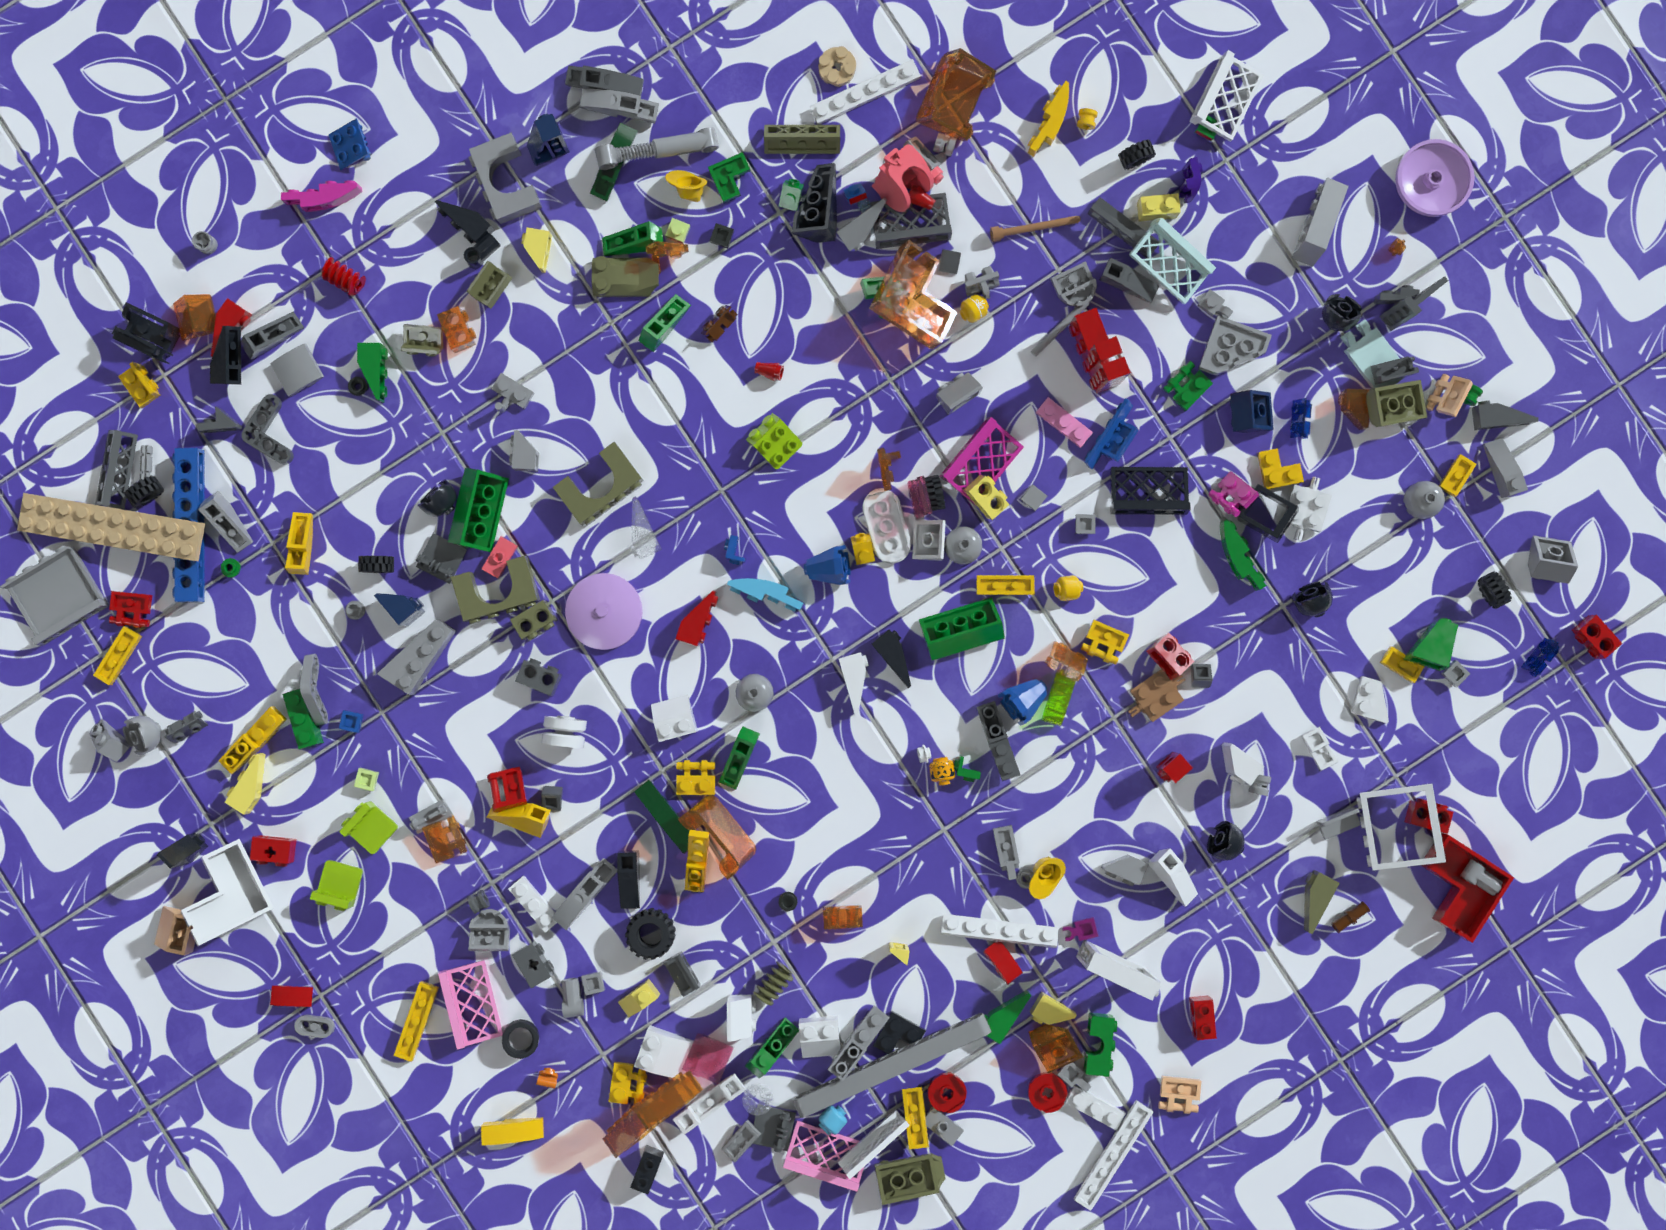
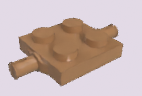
(1156, 695)

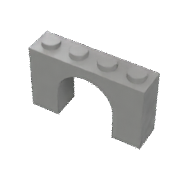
(486, 160)

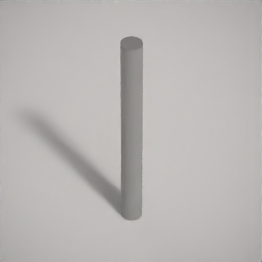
(1058, 329)

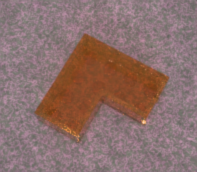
(904, 297)
(651, 1112)

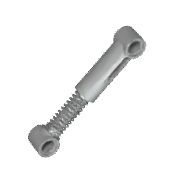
(702, 140)

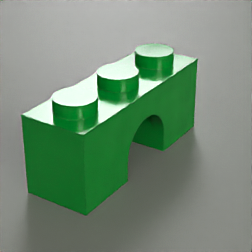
(305, 730)
(1099, 1061)

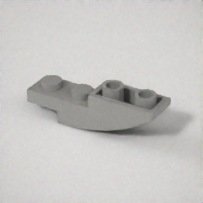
(619, 103)
(584, 893)
(857, 1043)

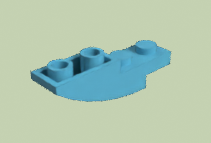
(759, 588)

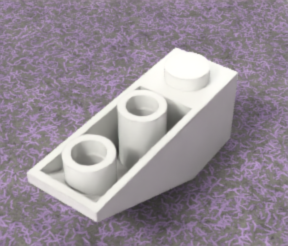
(1174, 875)

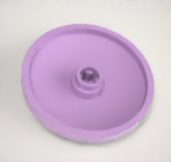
(1434, 178)
(603, 611)

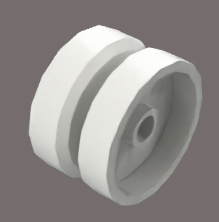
(564, 728)

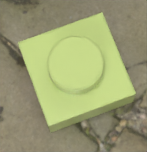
(677, 230)
(366, 779)

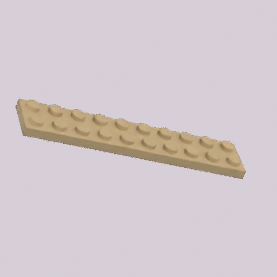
(111, 527)

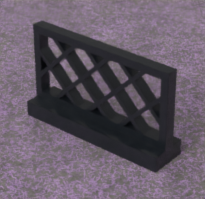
(1152, 506)

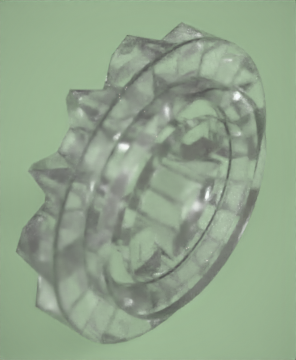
(764, 1105)

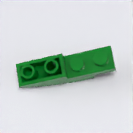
(1234, 550)

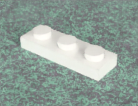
(533, 903)
(1095, 1107)

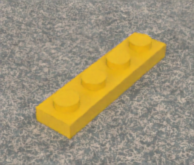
(416, 1021)

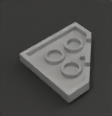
(1232, 345)

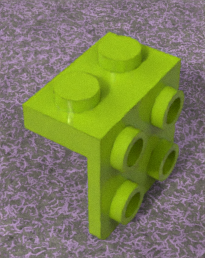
(774, 441)
(369, 826)
(338, 885)

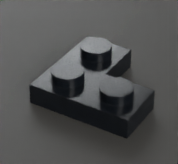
(897, 1028)

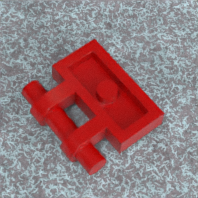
(130, 602)

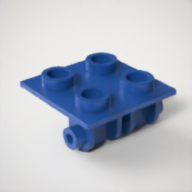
(349, 144)

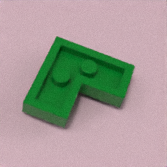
(724, 174)

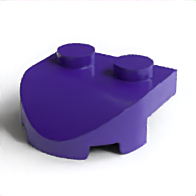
(1192, 180)

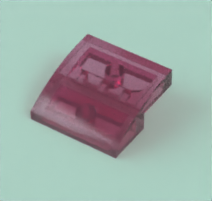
(919, 498)
(708, 1058)

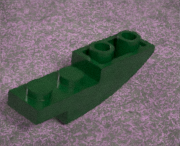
(606, 179)

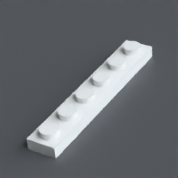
(865, 92)
(999, 931)
(1113, 1155)

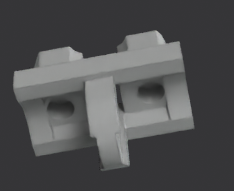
(981, 284)

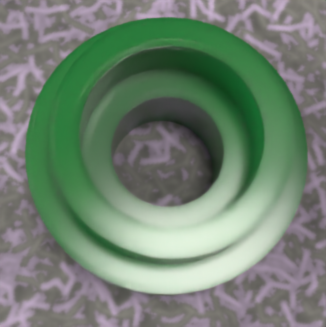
(236, 567)

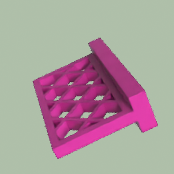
(972, 447)

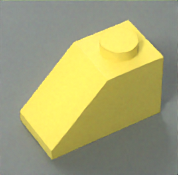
(537, 245)
(639, 998)
(1050, 1010)

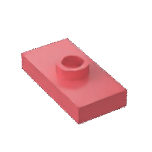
(497, 559)

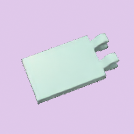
(1369, 351)

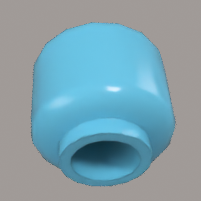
(832, 1120)

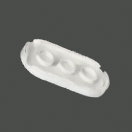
(886, 526)

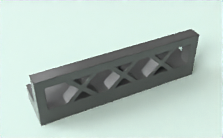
(1120, 225)
(109, 466)

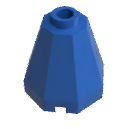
(829, 566)
(1023, 700)

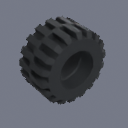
(650, 950)

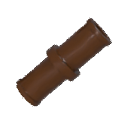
(1350, 917)

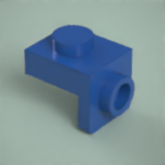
(731, 546)

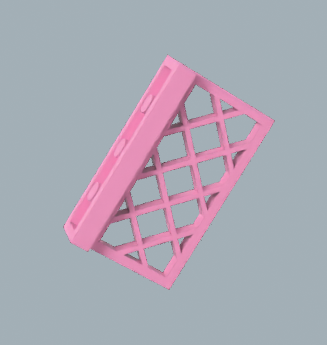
(453, 1008)
(815, 1170)

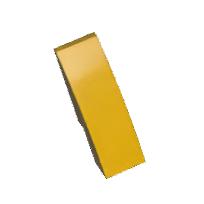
(299, 543)
(512, 1131)

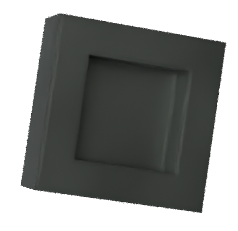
(721, 235)

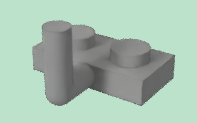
(512, 392)

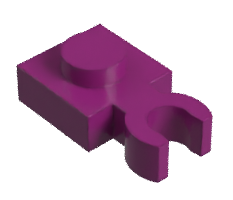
(1084, 929)

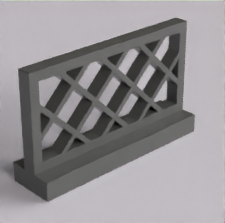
(916, 235)
(1409, 306)

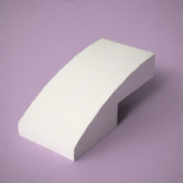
(1320, 749)

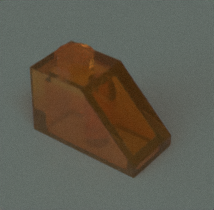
(1355, 407)

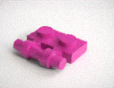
(1238, 490)

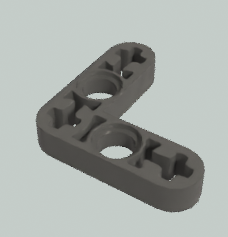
(260, 436)

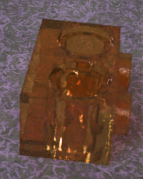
(453, 331)
(842, 917)

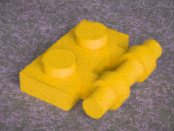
(1107, 636)
(695, 784)
(621, 1083)

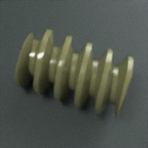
(774, 984)

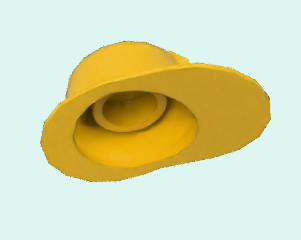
(687, 184)
(1046, 877)

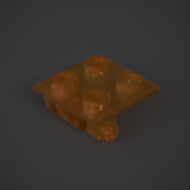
(1062, 654)

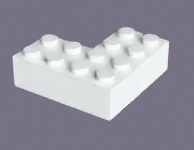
(238, 895)

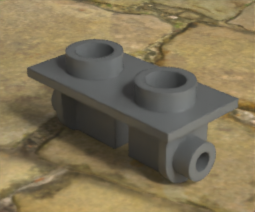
(178, 731)

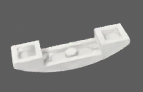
(708, 1103)

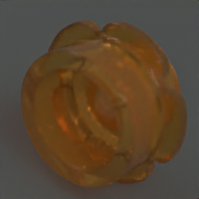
(1397, 247)

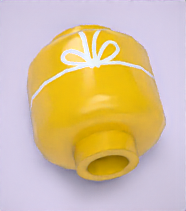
(974, 308)

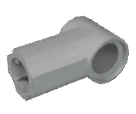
(1476, 875)
(572, 1002)

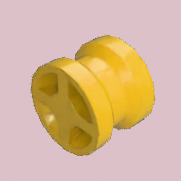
(1087, 119)

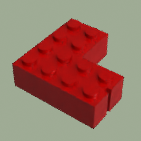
(1096, 349)
(1465, 905)

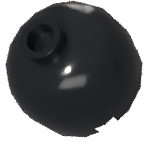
(1341, 313)
(439, 500)
(1313, 599)
(1227, 841)

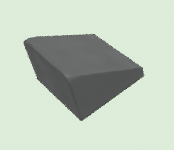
(949, 261)
(1201, 675)
(552, 797)

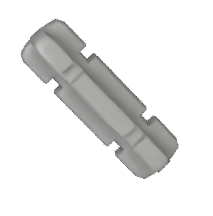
(146, 461)

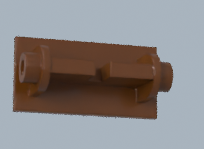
(724, 317)

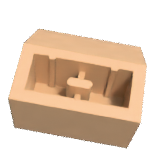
(173, 933)

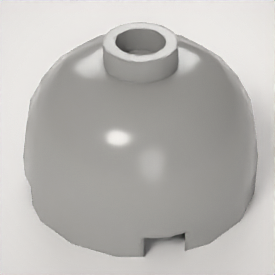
(1424, 499)
(963, 545)
(754, 692)
(142, 734)

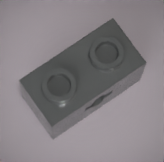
(533, 974)

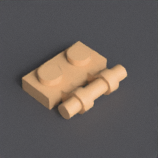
(1453, 397)
(1182, 1089)

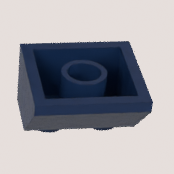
(1251, 411)
(401, 608)

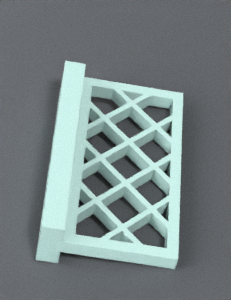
(1180, 246)

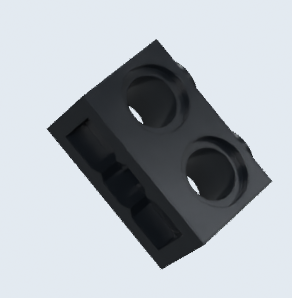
(647, 1169)

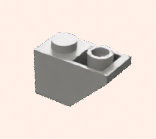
(524, 454)
(108, 741)
(1126, 867)

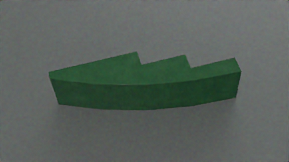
(663, 814)

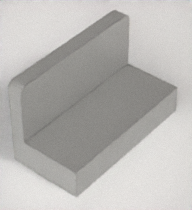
(1339, 822)

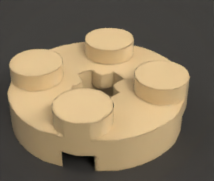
(833, 76)

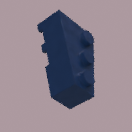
(546, 140)

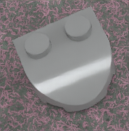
(1075, 285)
(489, 932)

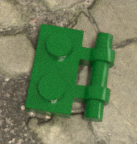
(1192, 390)

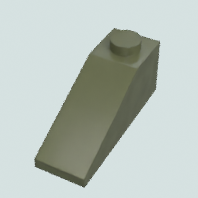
(1318, 895)

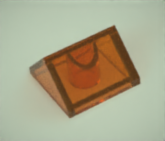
(195, 315)

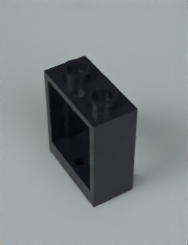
(1283, 524)

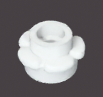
(924, 754)

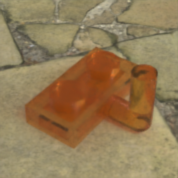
(663, 249)
(884, 461)

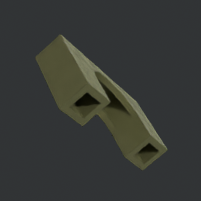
(585, 508)
(523, 592)

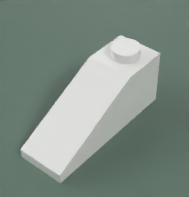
(854, 675)

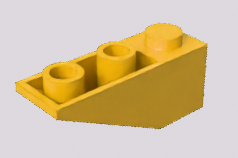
(526, 818)

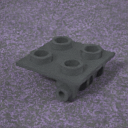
(441, 558)
(775, 1129)

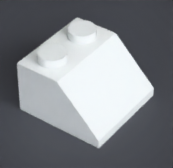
(673, 718)
(1240, 765)
(739, 1017)
(819, 1036)

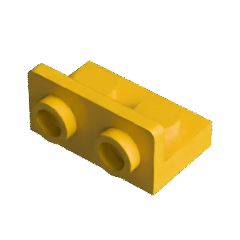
(139, 385)

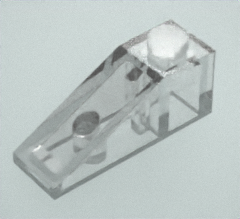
(642, 534)

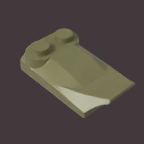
(624, 277)
(1396, 403)
(909, 1177)

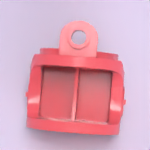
(902, 171)

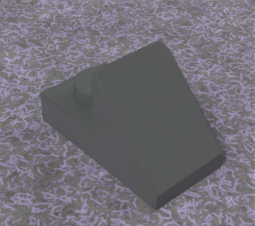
(222, 423)

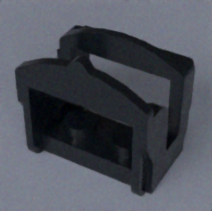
(163, 336)

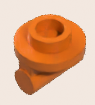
(547, 1078)

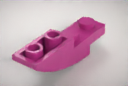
(329, 195)

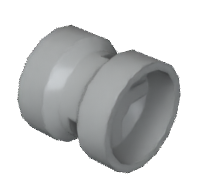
(940, 144)
(200, 241)
(1261, 780)

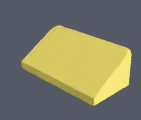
(900, 950)

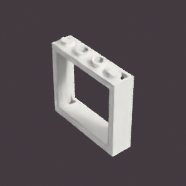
(1369, 839)
(1118, 970)

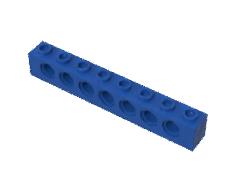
(180, 497)

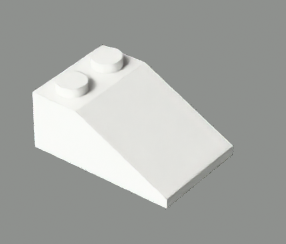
(663, 1052)

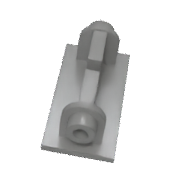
(429, 815)

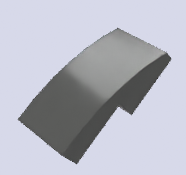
(1391, 297)

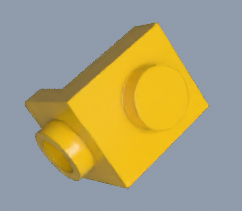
(862, 548)

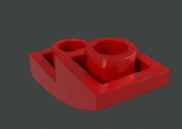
(1003, 961)
(291, 996)

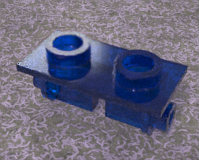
(1300, 410)
(1545, 651)

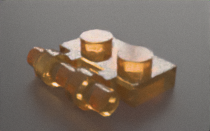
(439, 842)

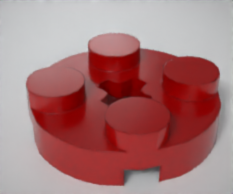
(958, 1094)
(1042, 1102)

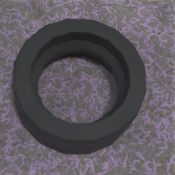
(520, 1054)

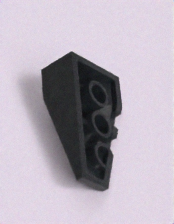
(818, 212)

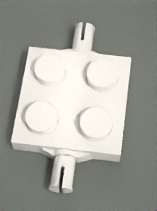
(1312, 508)

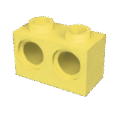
(983, 500)

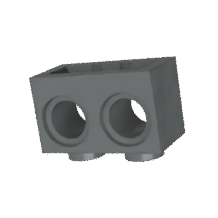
(537, 681)

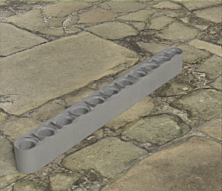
(892, 1065)

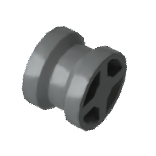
(478, 901)

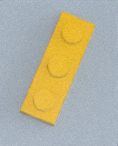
(1005, 585)
(117, 655)
(915, 1117)

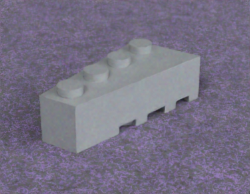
(1320, 222)
(416, 660)

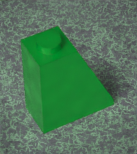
(1434, 645)

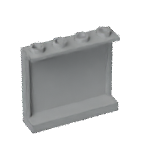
(55, 594)

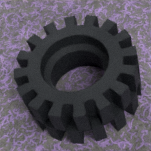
(1137, 154)
(144, 491)
(935, 492)
(376, 564)
(1494, 590)

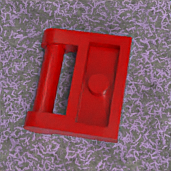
(513, 789)

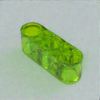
(1058, 699)

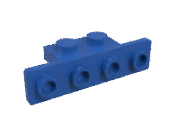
(1115, 437)

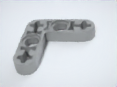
(309, 692)

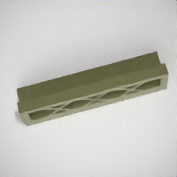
(802, 141)

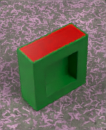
(1204, 132)

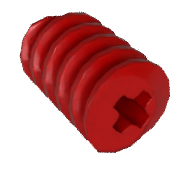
(341, 279)

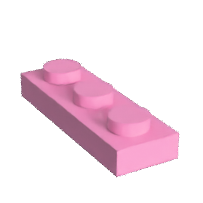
(1064, 422)

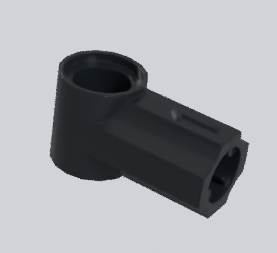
(483, 249)

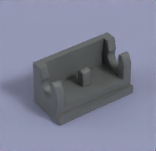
(1393, 370)
(682, 974)

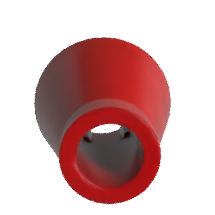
(921, 198)
(772, 371)

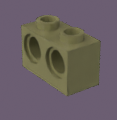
(532, 616)

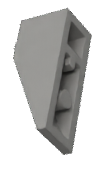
(858, 229)
(1504, 468)
(225, 520)

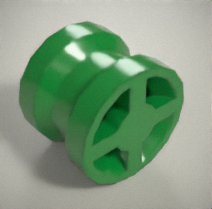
(1473, 394)

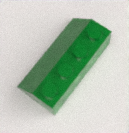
(478, 509)
(962, 628)

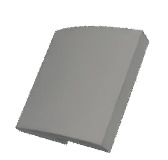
(297, 370)

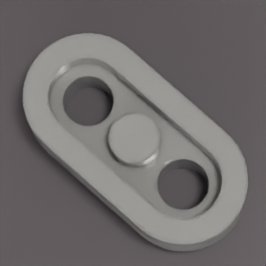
(315, 1026)

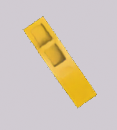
(1054, 116)
(253, 740)
(696, 860)

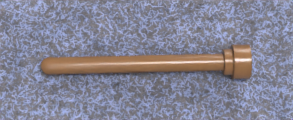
(998, 233)

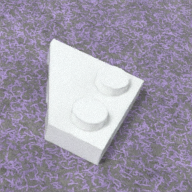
(1370, 700)

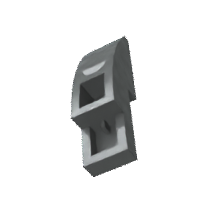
(598, 78)
(998, 741)

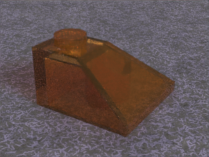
(1054, 1046)

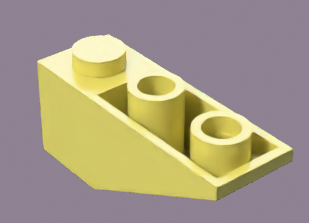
(249, 786)

